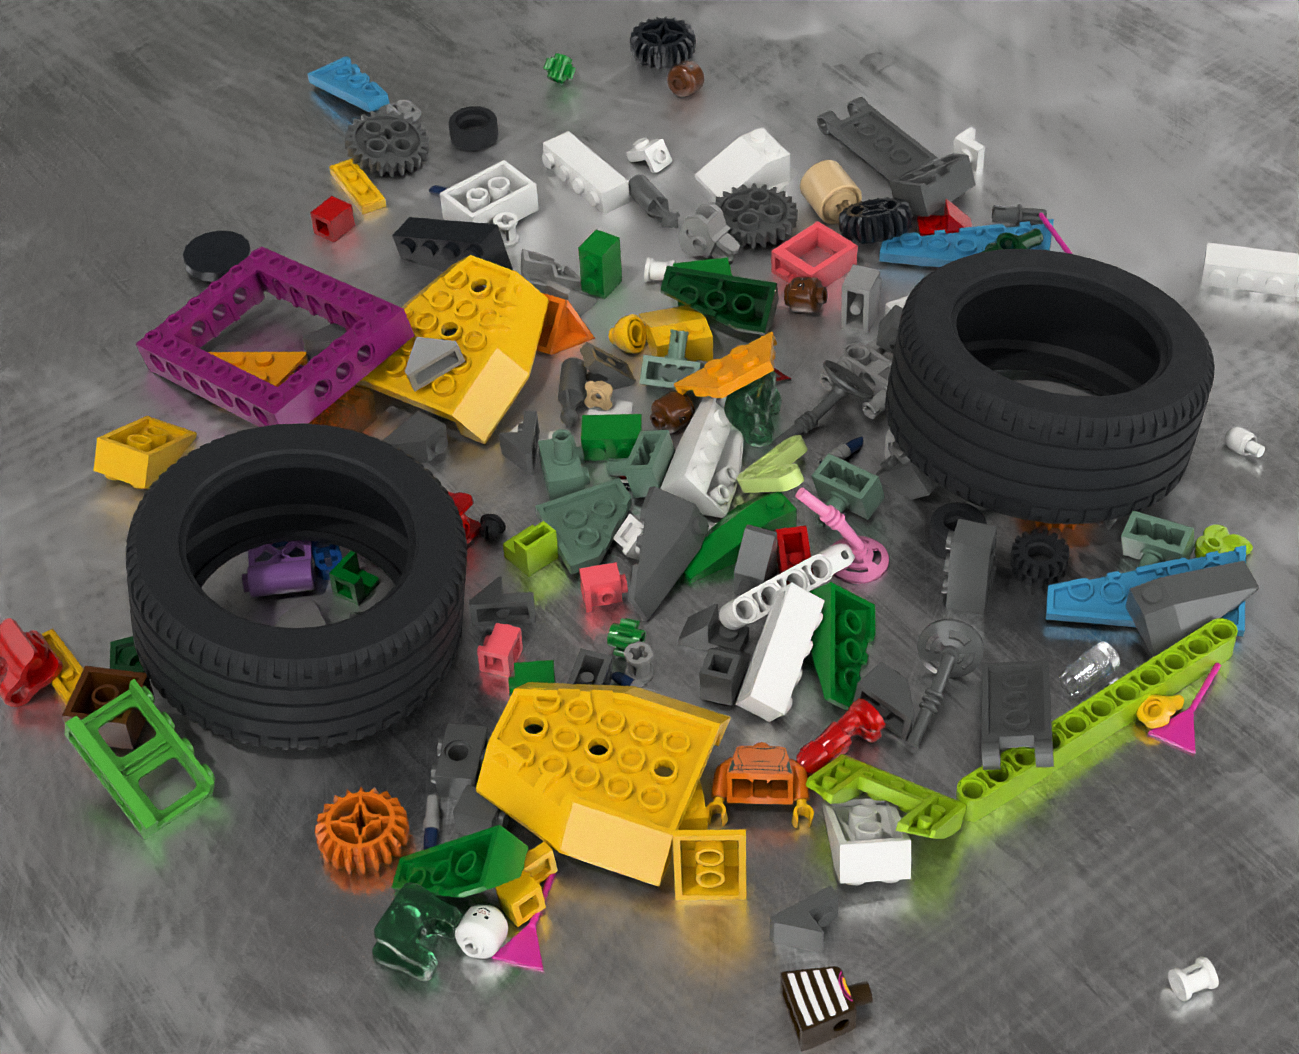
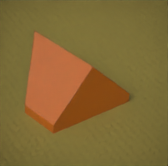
(561, 327)

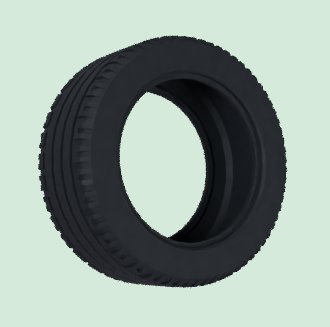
(1035, 448)
(283, 681)

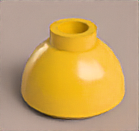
(629, 334)

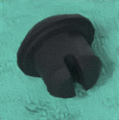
(491, 526)

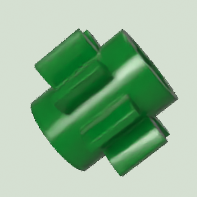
(559, 68)
(624, 634)

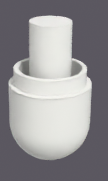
(1243, 442)

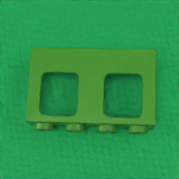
(122, 774)

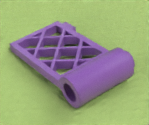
(281, 572)

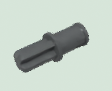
(1017, 214)

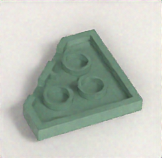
(586, 522)

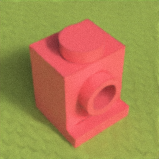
(602, 585)
(500, 650)

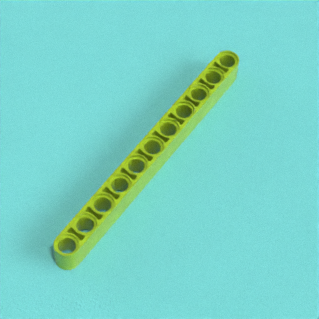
(1099, 717)

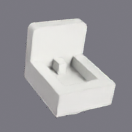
(965, 144)
(652, 151)
(627, 536)

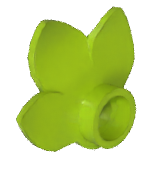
(1218, 539)

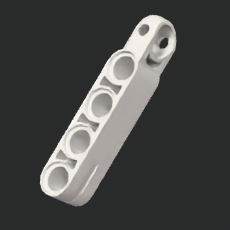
(751, 603)

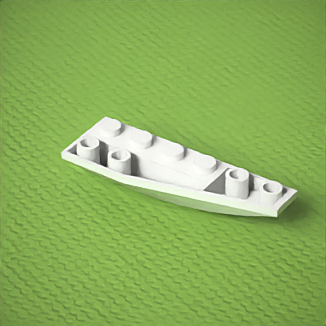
(707, 460)

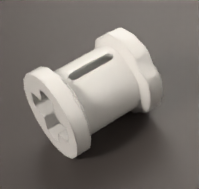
(508, 229)
(655, 269)
(1193, 978)

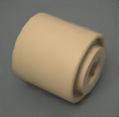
(829, 190)

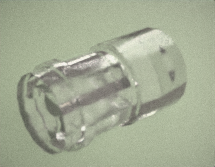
(1089, 669)

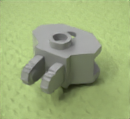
(709, 234)

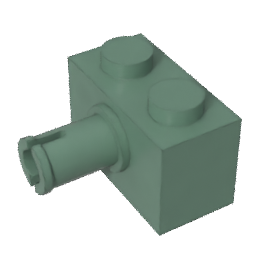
(672, 368)
(646, 463)
(562, 465)
(847, 487)
(1156, 539)

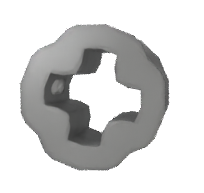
(635, 660)

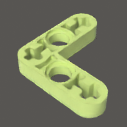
(775, 469)

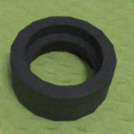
(475, 139)

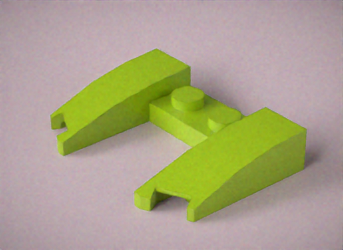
(928, 811)

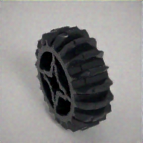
(662, 42)
(875, 220)

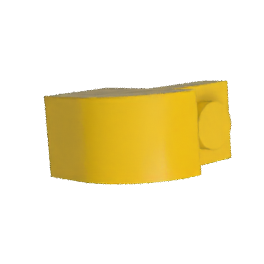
(524, 895)

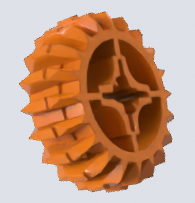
(343, 821)

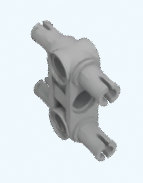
(871, 367)

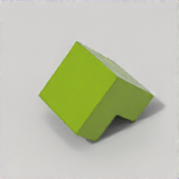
(532, 548)

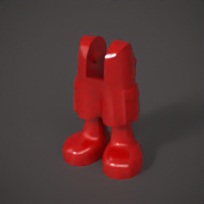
(859, 720)

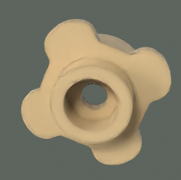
(601, 388)

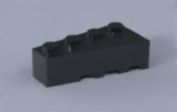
(445, 242)

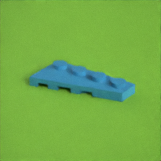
(349, 84)

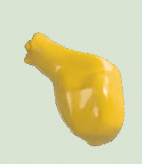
(1158, 709)

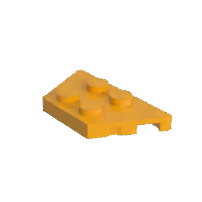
(268, 366)
(732, 371)

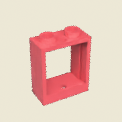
(787, 261)

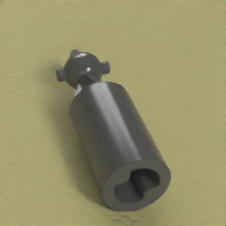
(652, 201)
(571, 389)

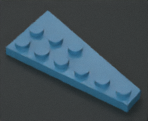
(944, 248)
(1105, 598)

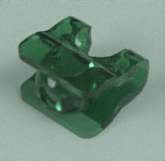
(752, 409)
(408, 919)

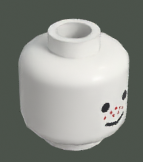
(481, 931)

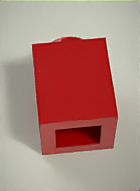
(332, 219)

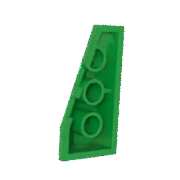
(724, 539)
(841, 642)
(465, 864)

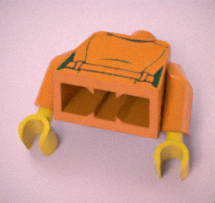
(760, 777)

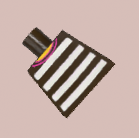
(821, 1003)

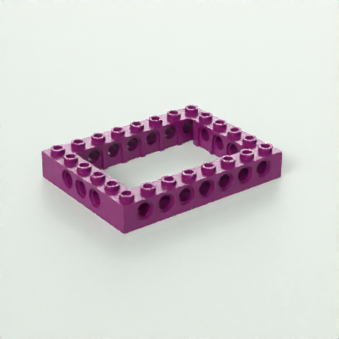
(372, 335)

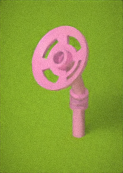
(861, 546)

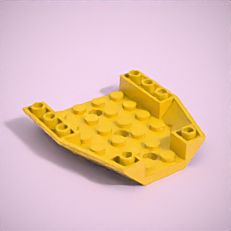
(496, 337)
(605, 805)

